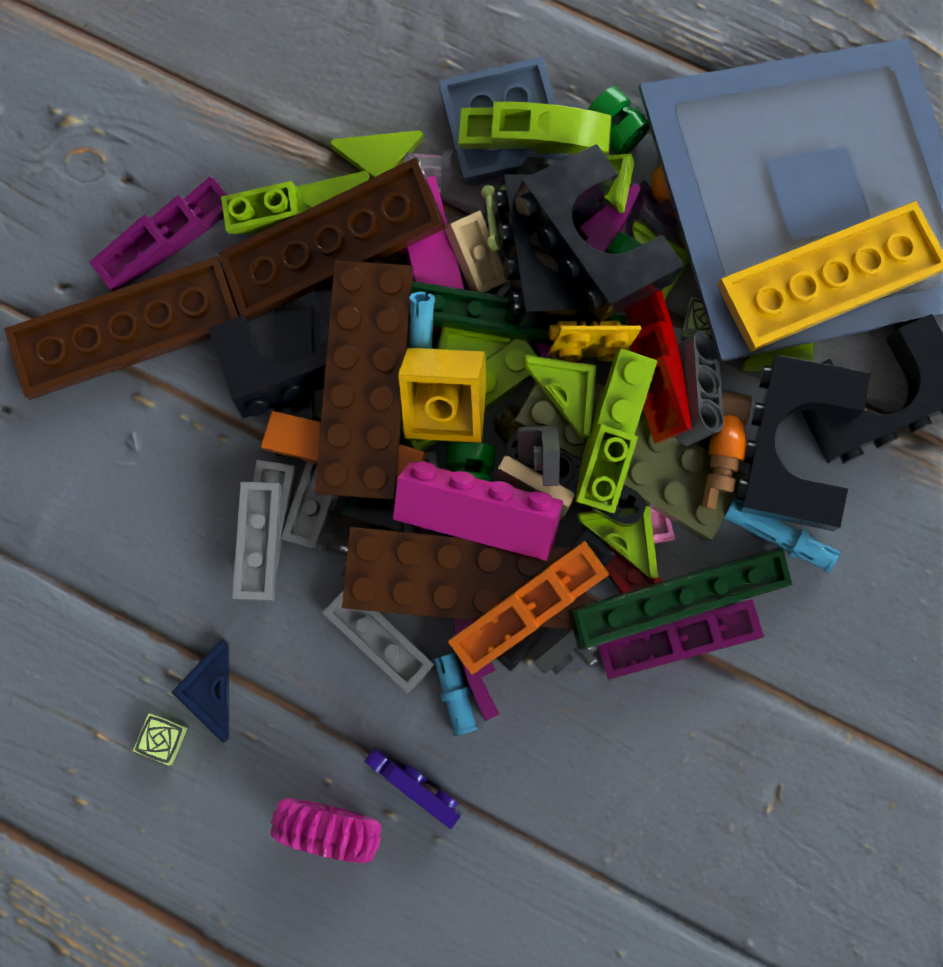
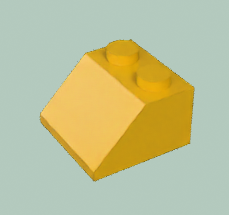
(443, 394)

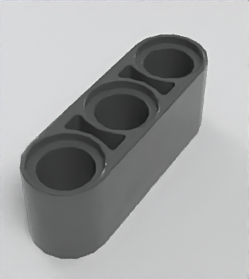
(703, 387)

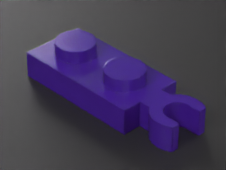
(411, 783)

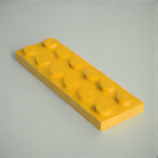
(832, 275)

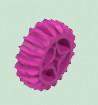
(326, 830)

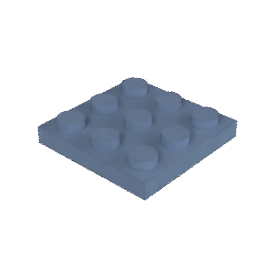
(508, 83)

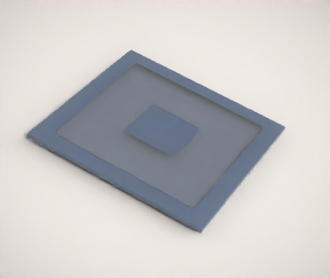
(794, 155)

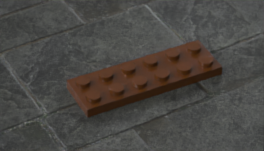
(352, 226)
(120, 328)
(362, 380)
(437, 575)

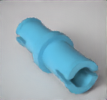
(455, 694)

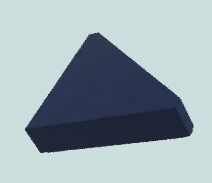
(207, 691)

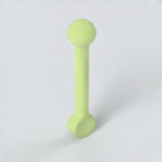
(487, 193)

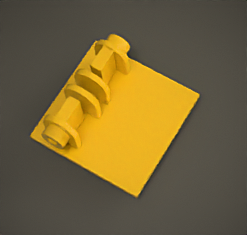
(597, 340)

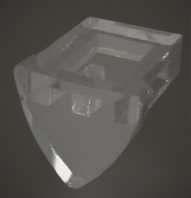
(437, 166)

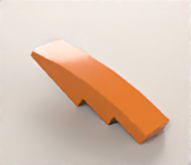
(301, 437)
(528, 607)

